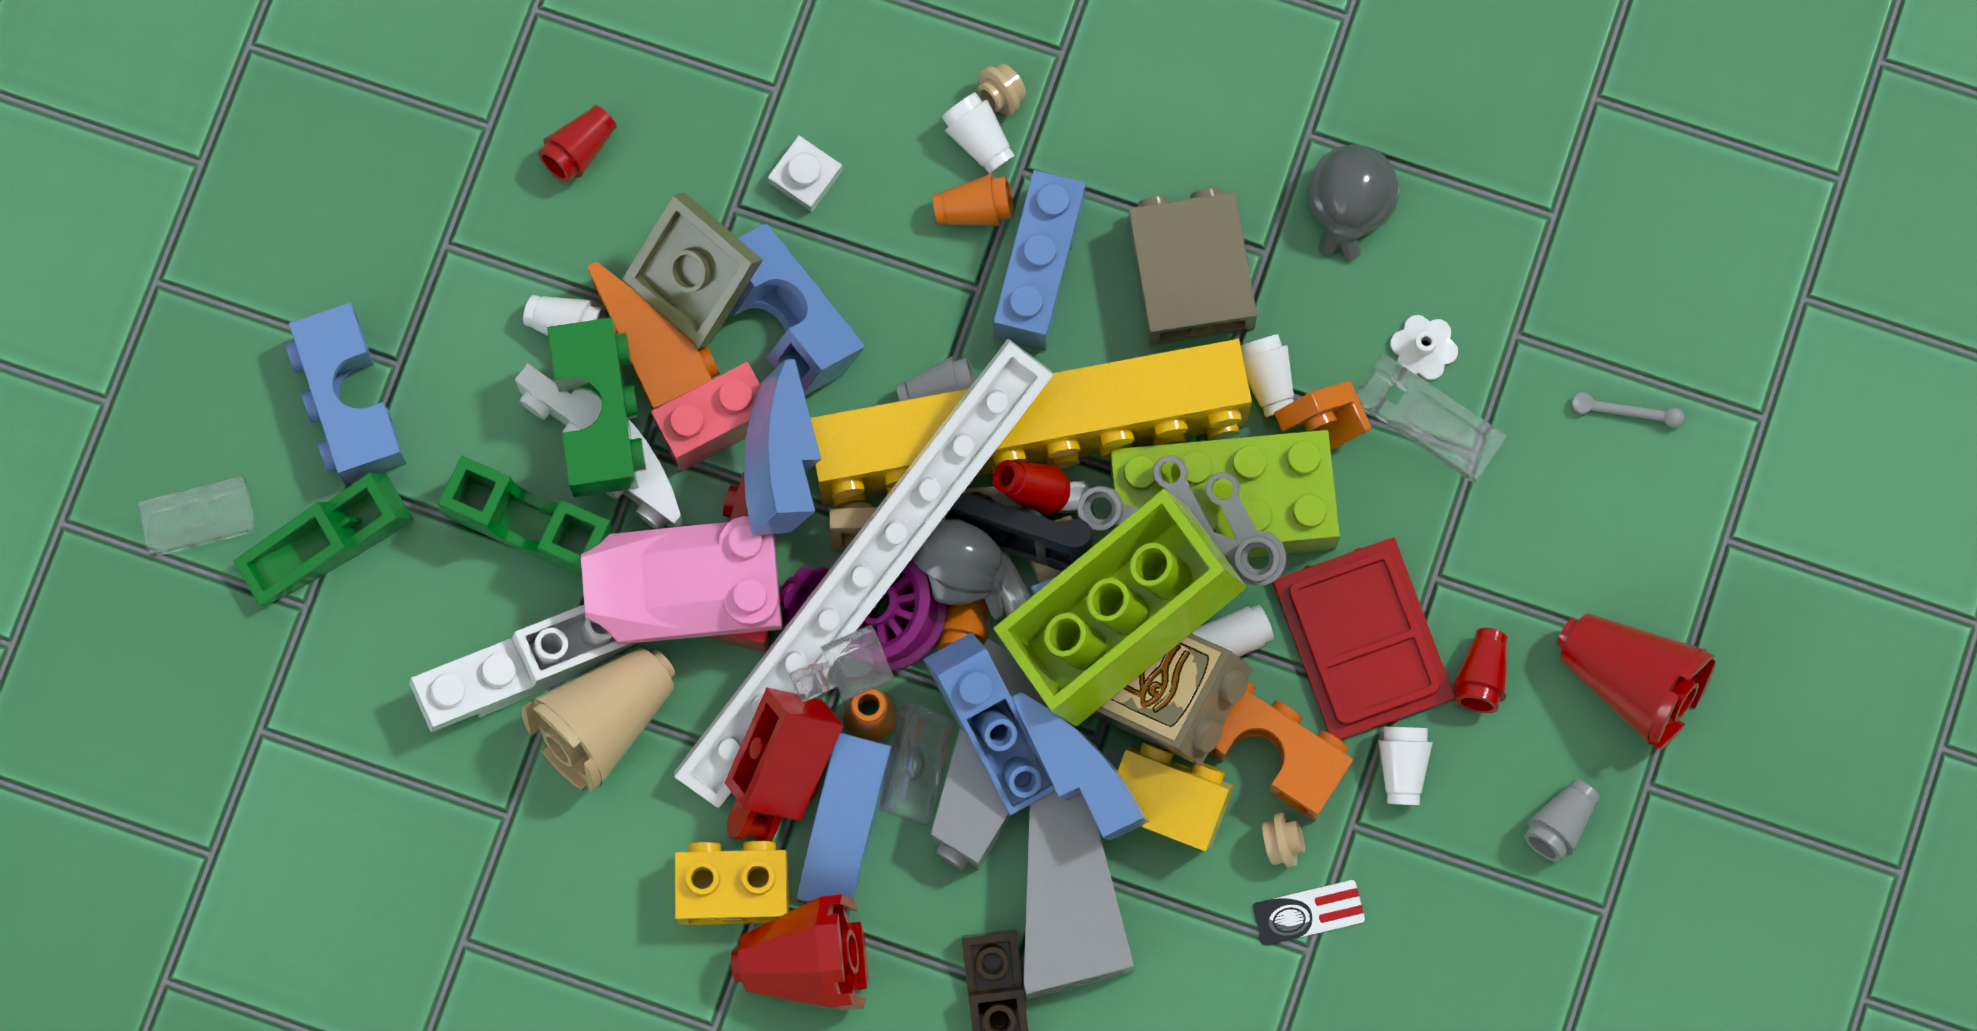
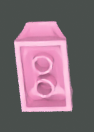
(683, 582)

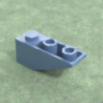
(990, 721)

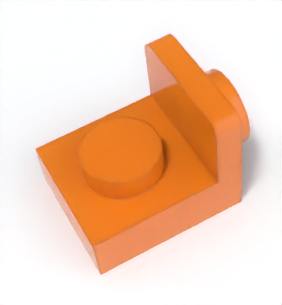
(1329, 409)

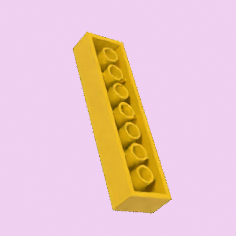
(1074, 416)

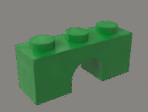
(591, 359)
(512, 515)

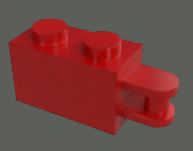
(779, 763)

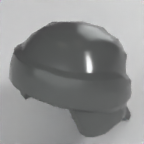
(1352, 196)
(962, 565)

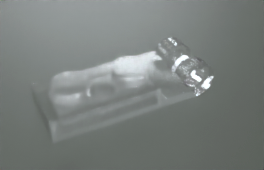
(1431, 419)

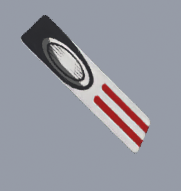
(1308, 912)

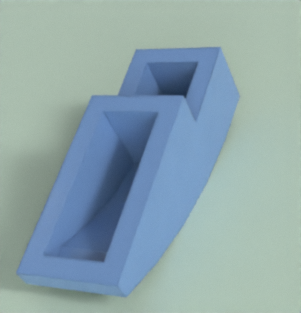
(779, 454)
(1081, 768)
(844, 818)

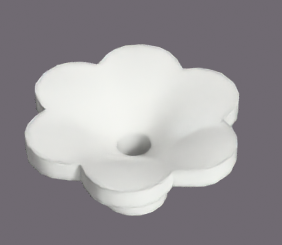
(1421, 359)

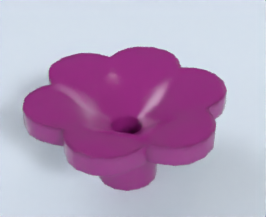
(799, 588)

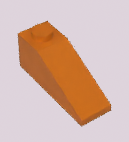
(660, 352)

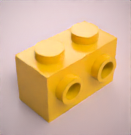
(1175, 798)
(731, 885)

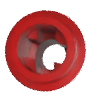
(575, 145)
(1033, 485)
(1483, 674)

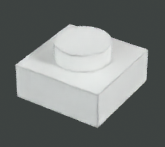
(805, 173)

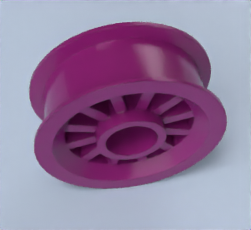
(924, 625)

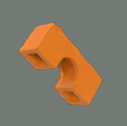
(1310, 762)

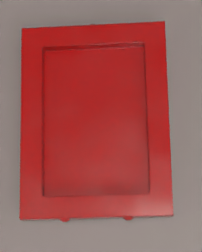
(1363, 639)

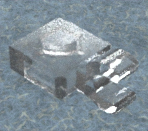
(852, 665)

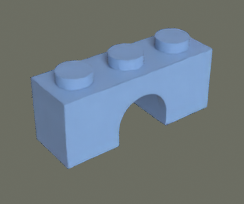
(1039, 260)
(813, 327)
(329, 350)

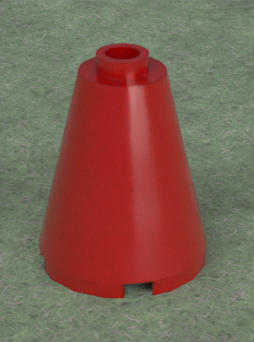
(1637, 673)

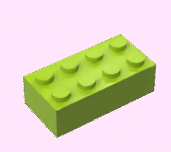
(1281, 479)
(1119, 608)

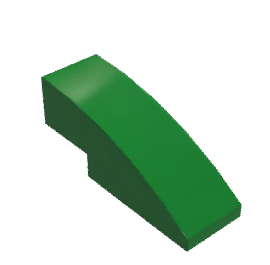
(323, 538)

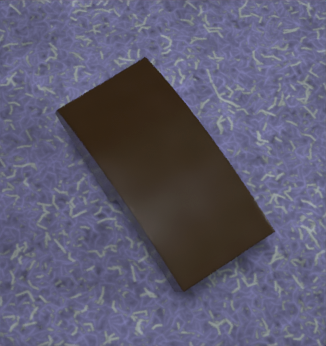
(994, 981)

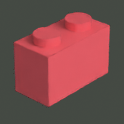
(708, 416)

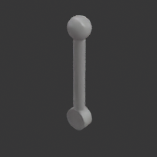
(1583, 404)

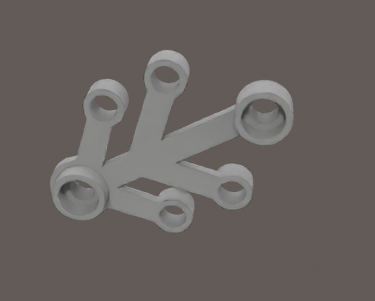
(1234, 550)

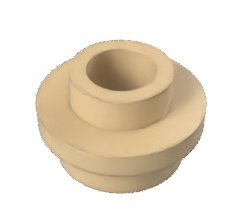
(1001, 88)
(1283, 840)

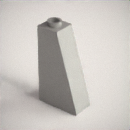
(970, 808)
(1071, 903)

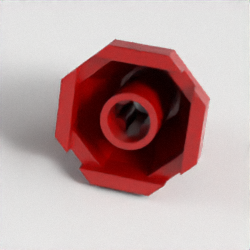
(807, 956)

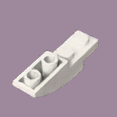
(579, 411)
(513, 668)

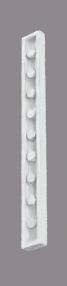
(875, 554)

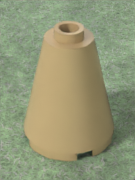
(599, 715)

